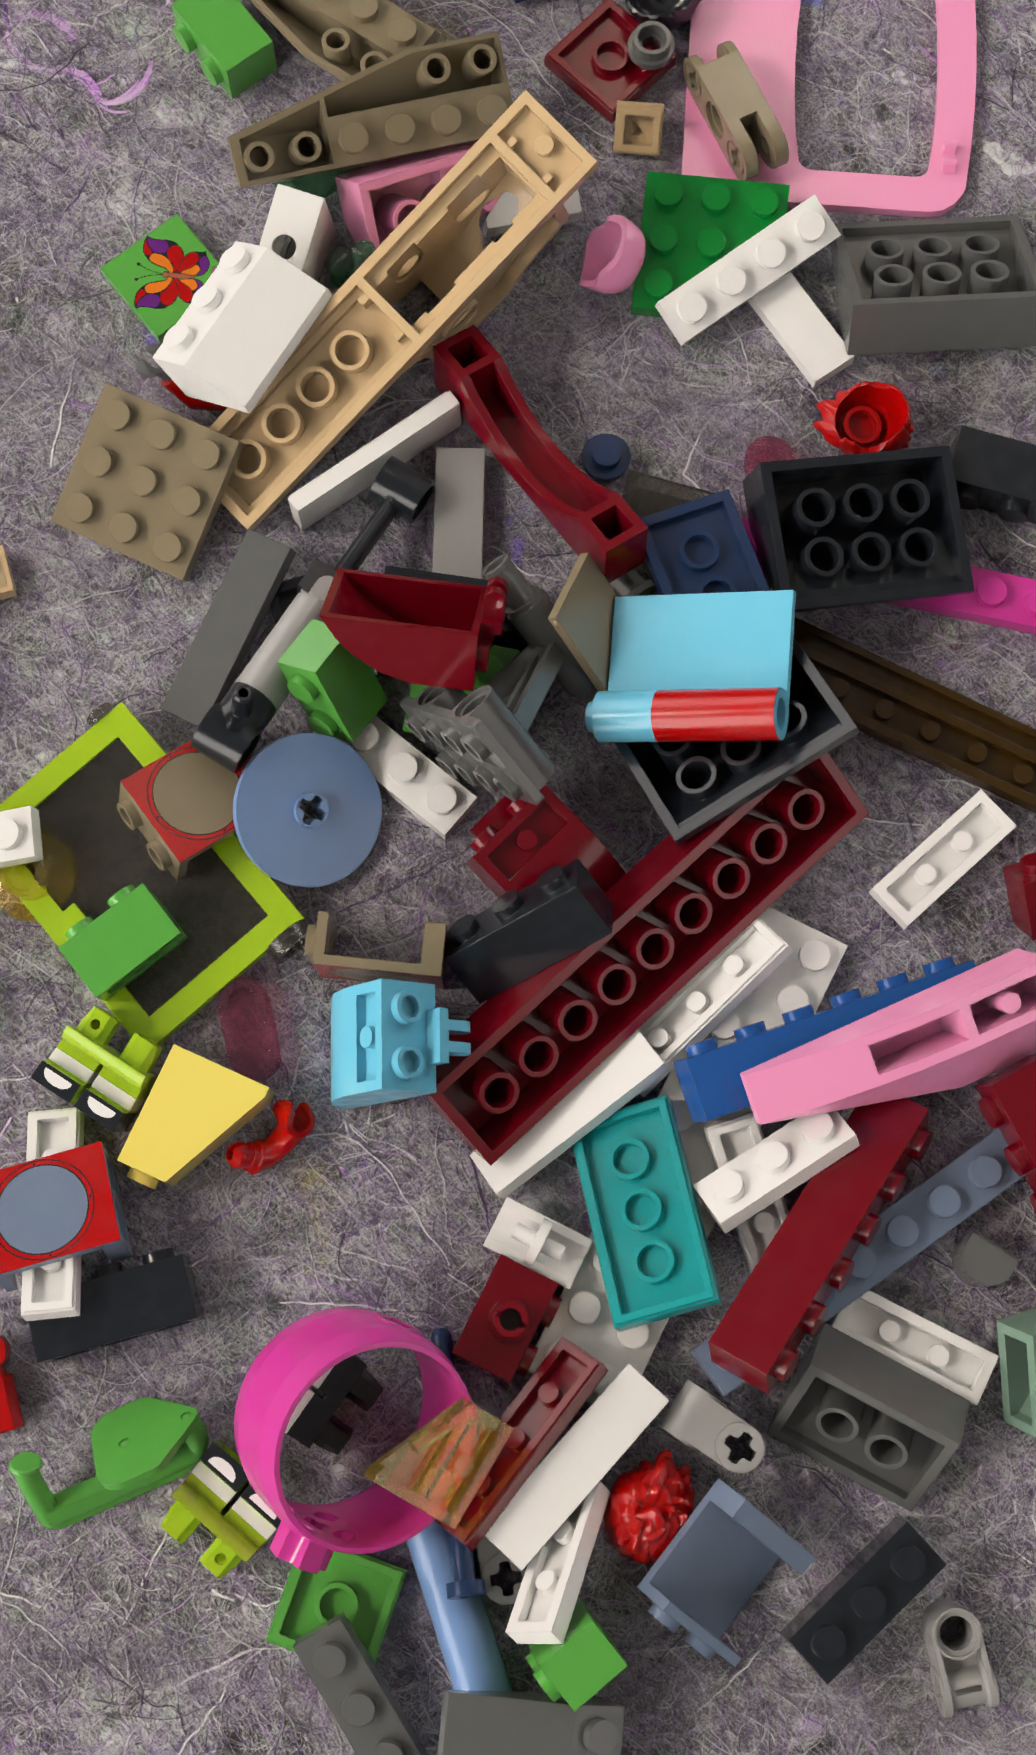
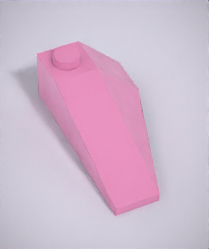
(385, 193)

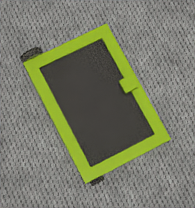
(221, 903)

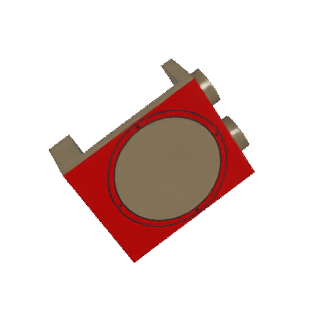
(180, 806)
(321, 945)

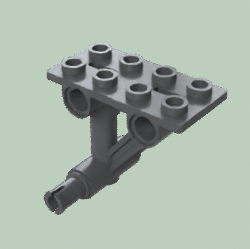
(487, 730)

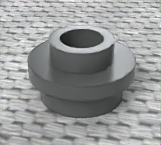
(651, 34)

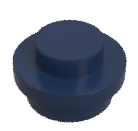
(606, 457)

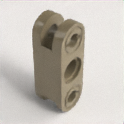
(736, 111)

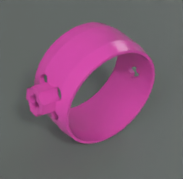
(267, 1401)

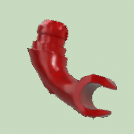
(264, 1153)

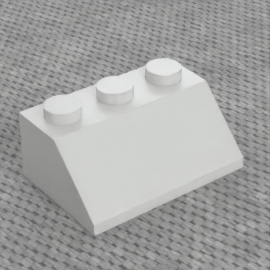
(241, 327)

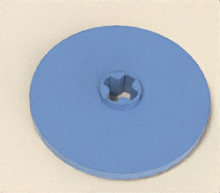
(272, 825)

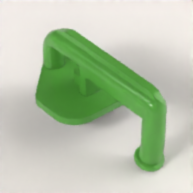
(132, 1454)

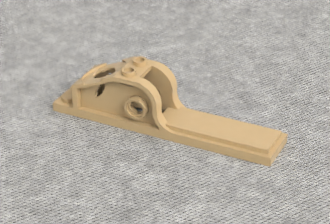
(364, 343)

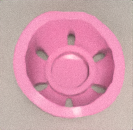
(612, 256)

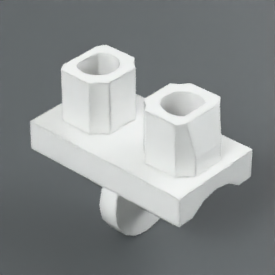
(538, 1242)

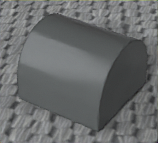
(981, 1261)

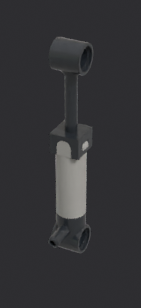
(236, 723)

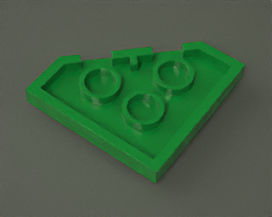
(694, 224)

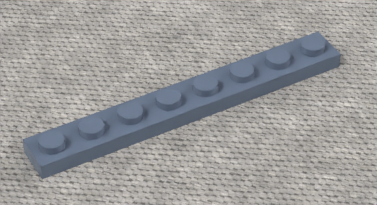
(908, 1229)

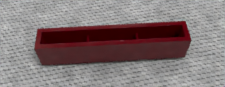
(817, 1244)

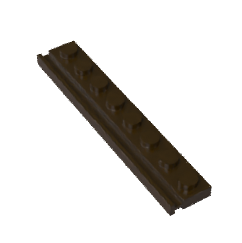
(926, 717)

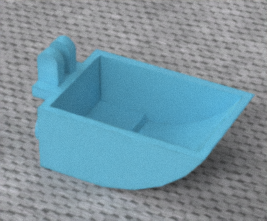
(389, 1042)

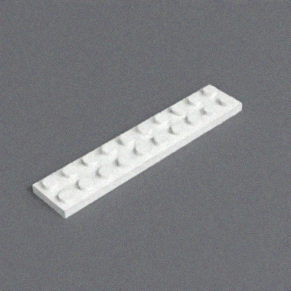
(585, 1310)

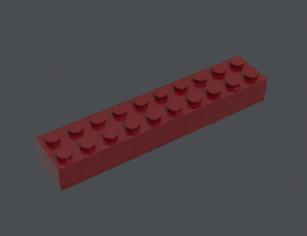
(667, 926)

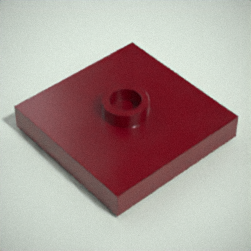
(597, 61)

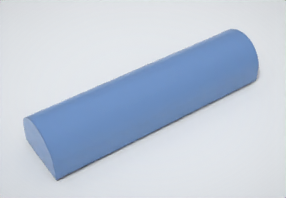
(460, 1625)

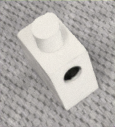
(299, 229)

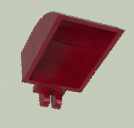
(416, 626)
(524, 840)

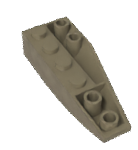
(346, 33)

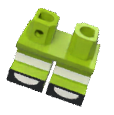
(97, 1076)
(205, 1499)

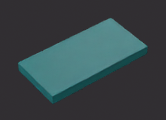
(645, 1216)

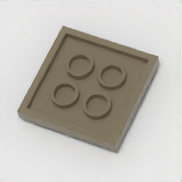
(147, 482)

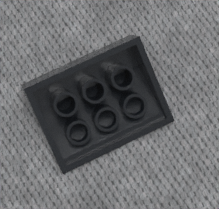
(860, 527)
(709, 779)

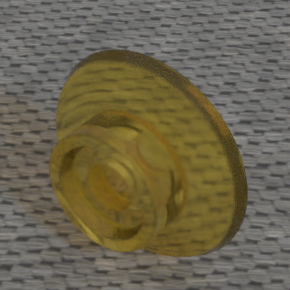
(52, 876)

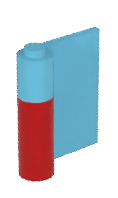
(697, 668)

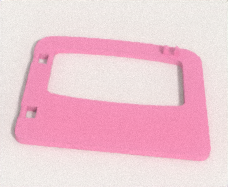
(768, 41)

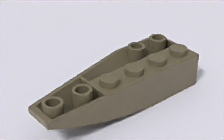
(387, 112)

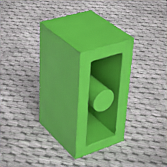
(227, 42)
(331, 683)
(121, 940)
(578, 1665)

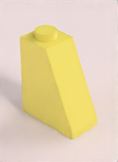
(188, 1117)

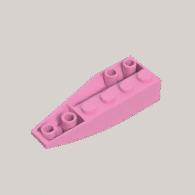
(909, 1048)

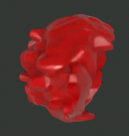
(866, 419)
(648, 1508)

